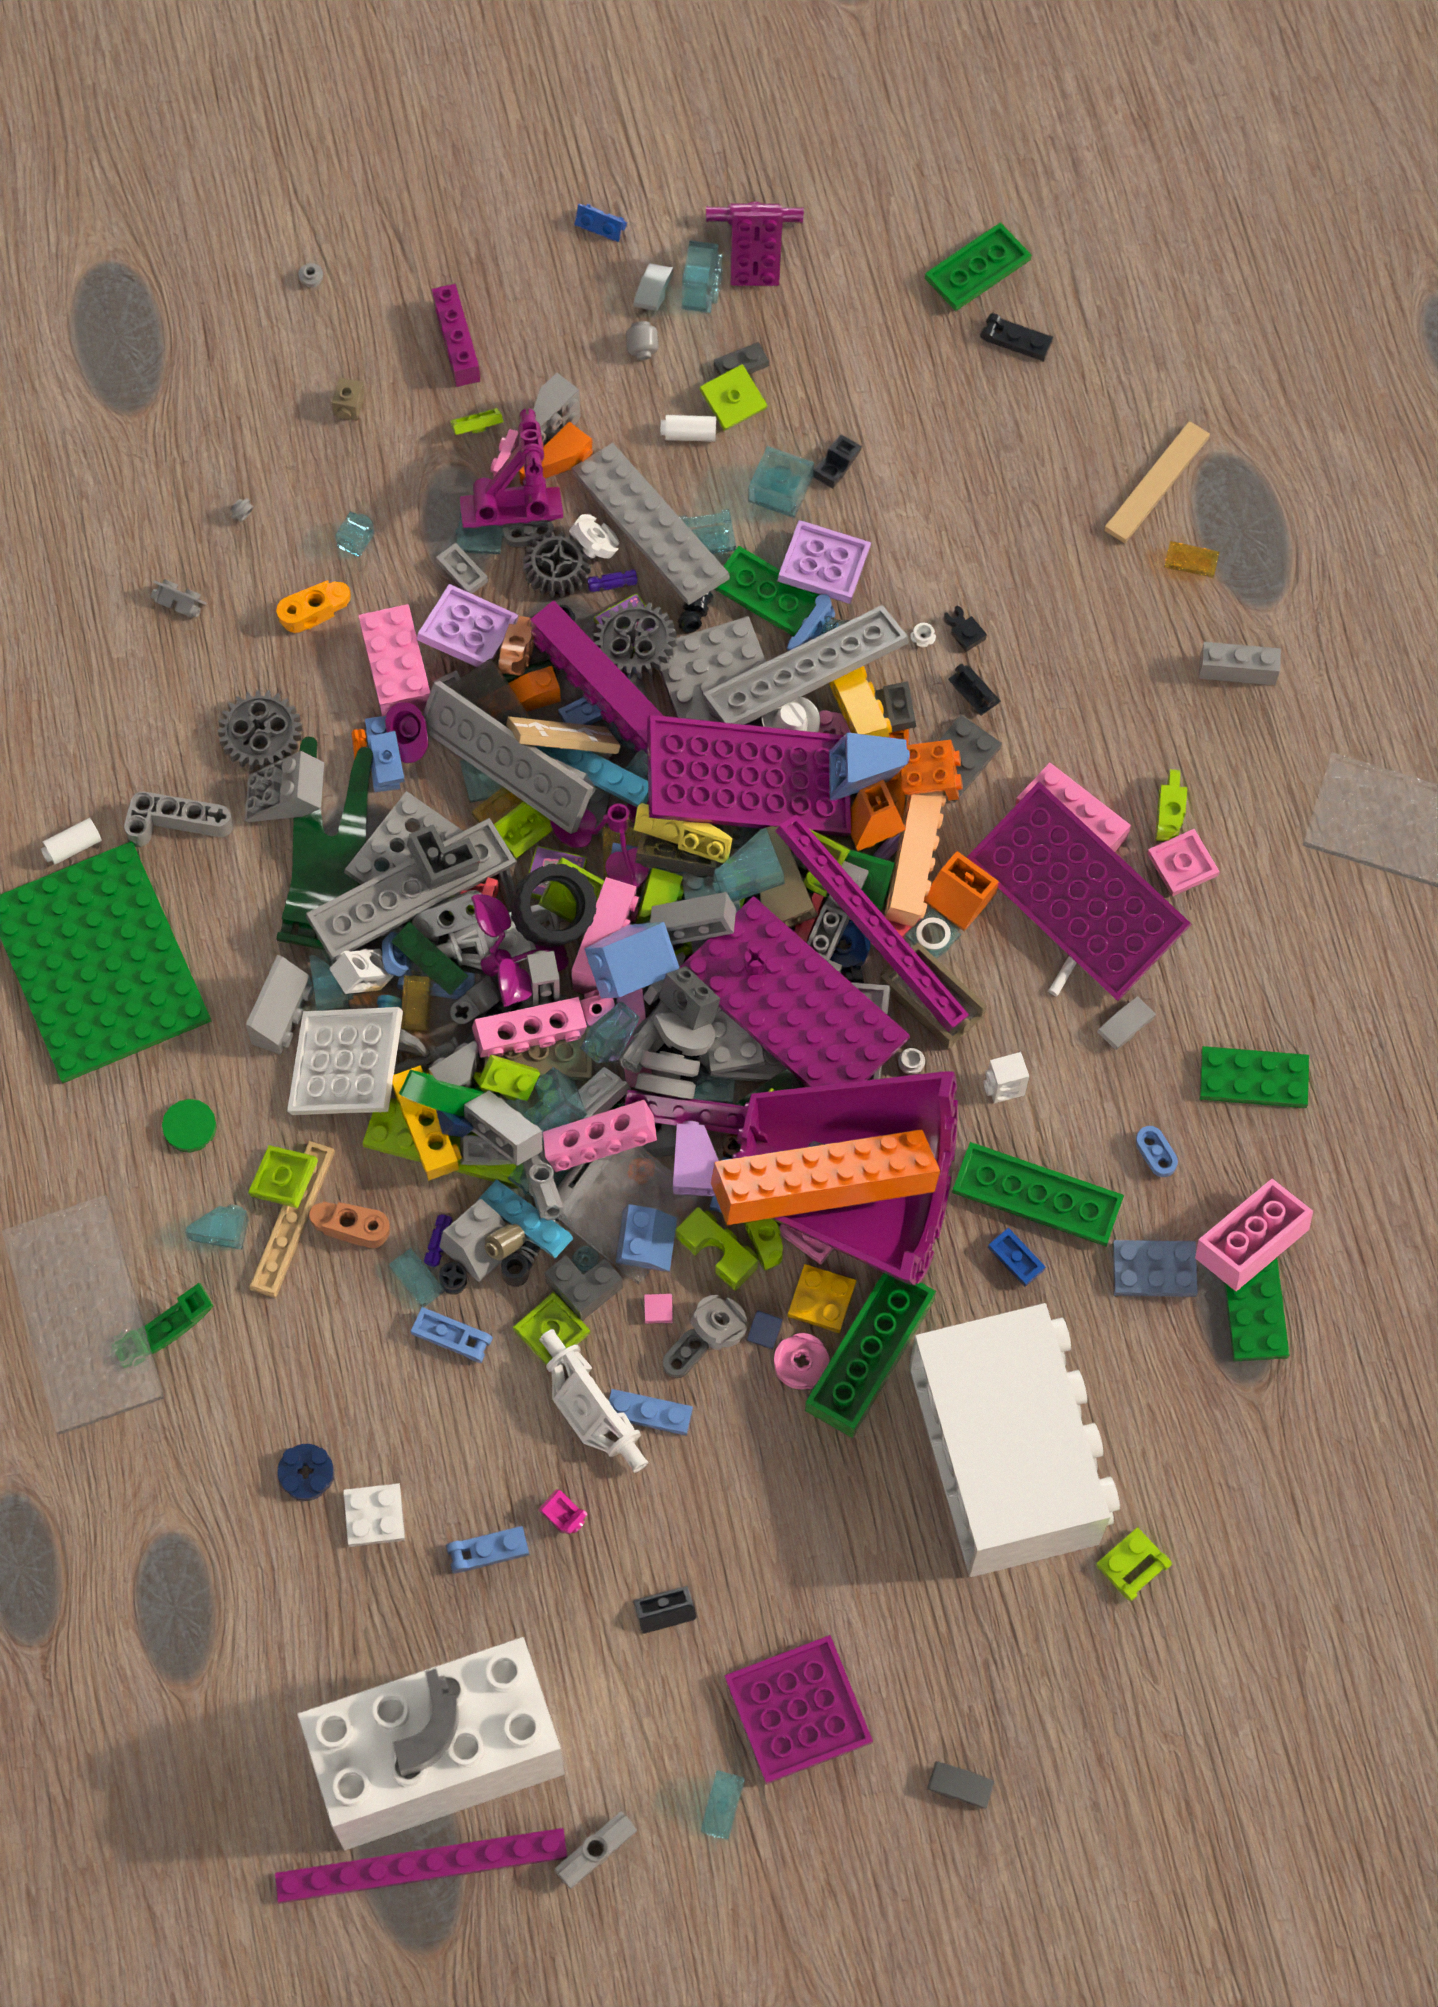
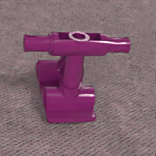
(755, 239)
(500, 505)

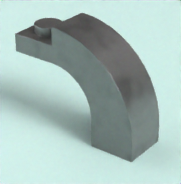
(431, 1743)

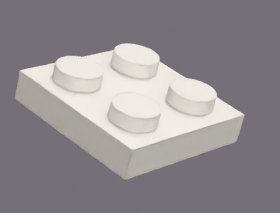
(374, 1515)

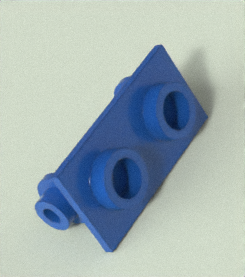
(599, 223)

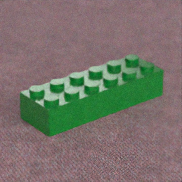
(869, 1353)

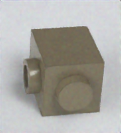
(348, 399)

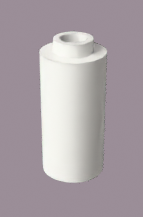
(689, 428)
(70, 841)

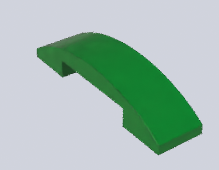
(438, 1094)
(179, 1318)

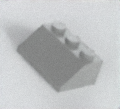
(279, 1006)

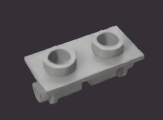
(168, 593)

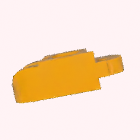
(296, 610)

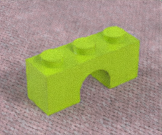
(702, 1230)

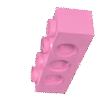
(567, 1012)
(599, 1136)

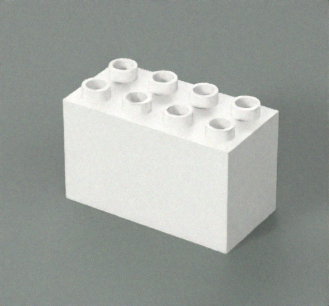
(1012, 1439)
(498, 1747)

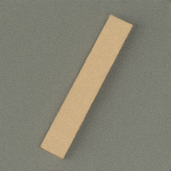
(1157, 482)
(289, 1228)

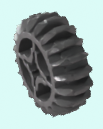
(545, 556)

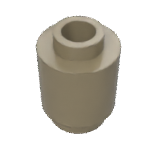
(504, 1241)

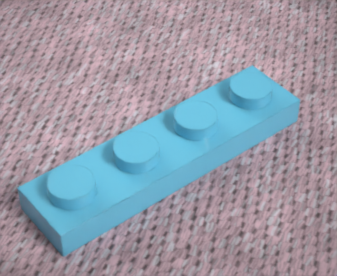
(517, 1211)

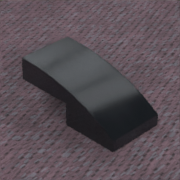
(837, 461)

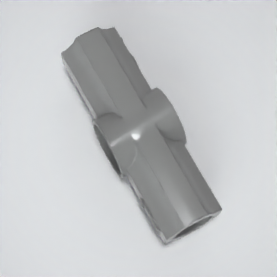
(645, 1038)
(543, 1186)
(610, 1836)

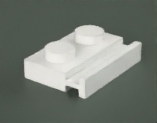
(602, 1092)

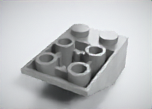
(556, 406)
(285, 789)

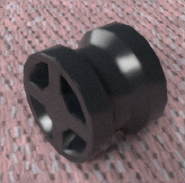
(700, 604)
(451, 1272)

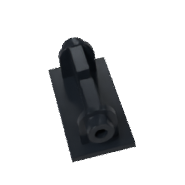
(973, 689)

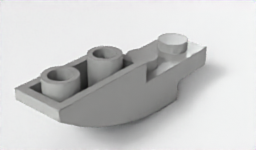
(833, 919)

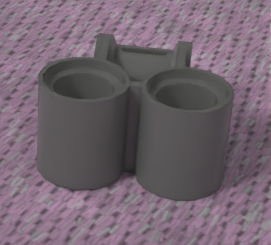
(478, 999)

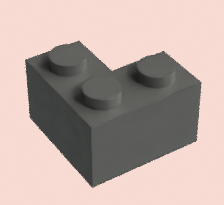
(440, 863)
(583, 1292)

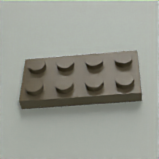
(562, 1055)

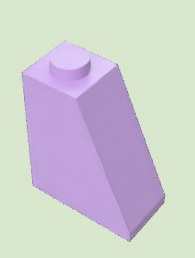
(693, 1160)

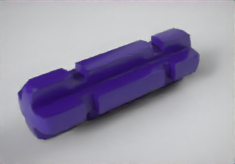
(612, 580)
(433, 1257)

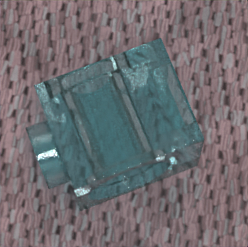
(355, 533)

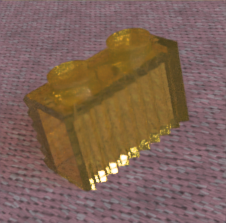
(416, 1003)

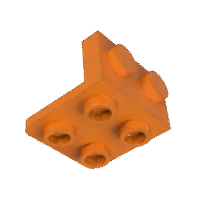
(932, 769)

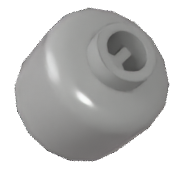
(642, 340)

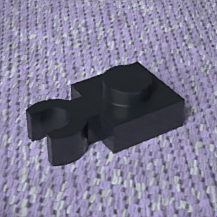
(965, 631)

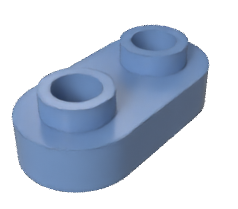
(393, 958)
(1157, 1152)

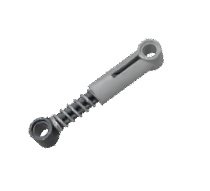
(525, 1255)

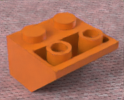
(874, 816)
(961, 891)

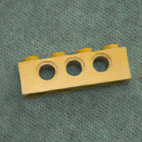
(435, 1162)

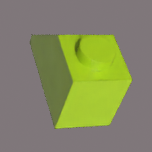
(659, 889)

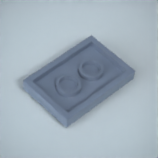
(1154, 1268)

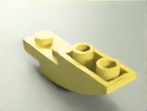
(691, 837)

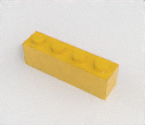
(859, 705)

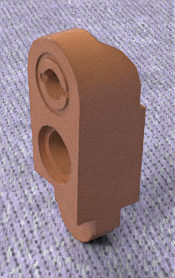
(516, 647)
(329, 1217)

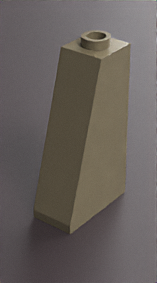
(791, 900)

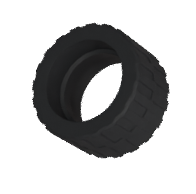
(580, 889)

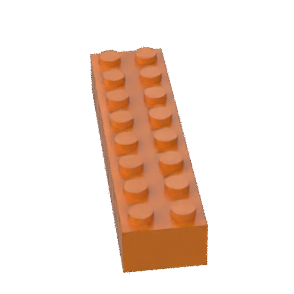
(824, 1177)

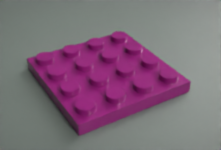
(798, 1709)

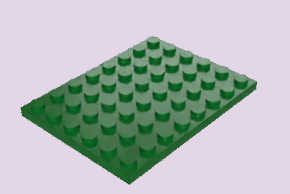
(98, 962)

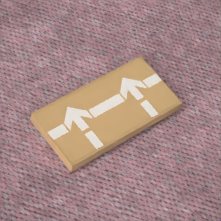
(563, 735)

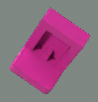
(563, 1513)

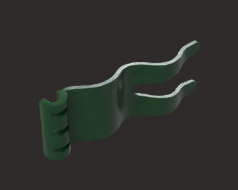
(321, 858)

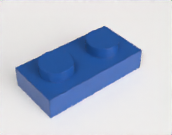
(1016, 1257)

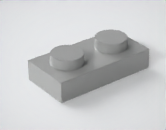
(462, 569)

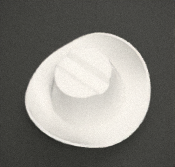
(795, 715)

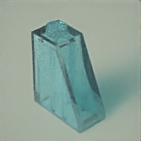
(750, 869)

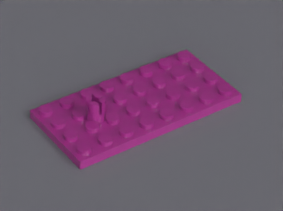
(742, 775)
(1079, 891)
(795, 1001)

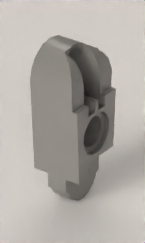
(432, 921)

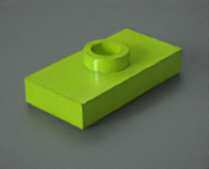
(476, 422)

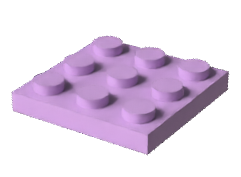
(824, 561)
(466, 626)

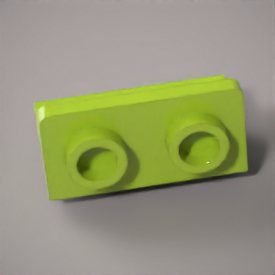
(522, 828)
(508, 1078)

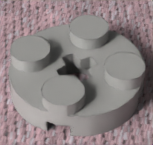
(713, 1333)

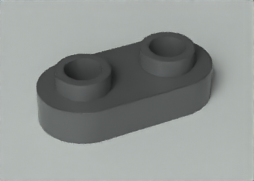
(527, 532)
(684, 1354)

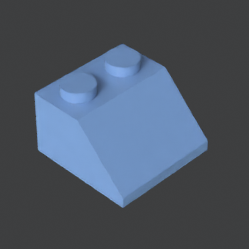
(646, 1238)

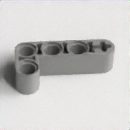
(213, 819)

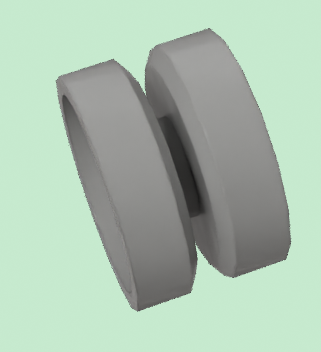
(668, 1072)

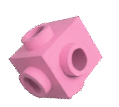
(591, 1000)

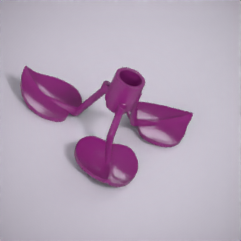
(619, 865)
(513, 981)

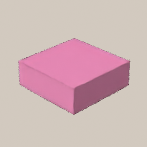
(658, 1308)

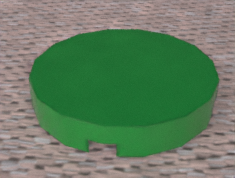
(189, 1125)

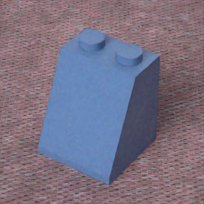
(862, 761)
(631, 959)

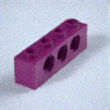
(456, 335)

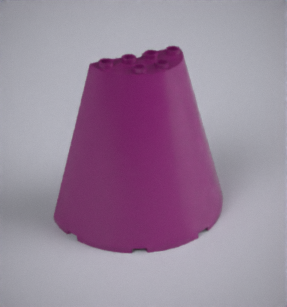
(887, 1233)

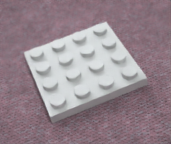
(345, 1061)

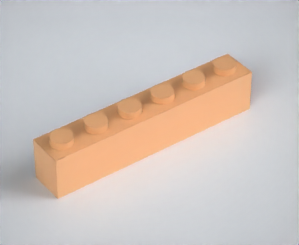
(914, 857)

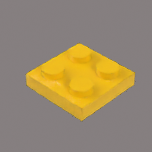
(821, 1298)

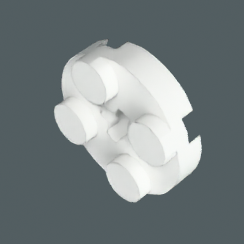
(594, 538)

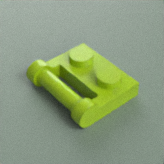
(1127, 1557)

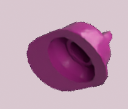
(410, 730)

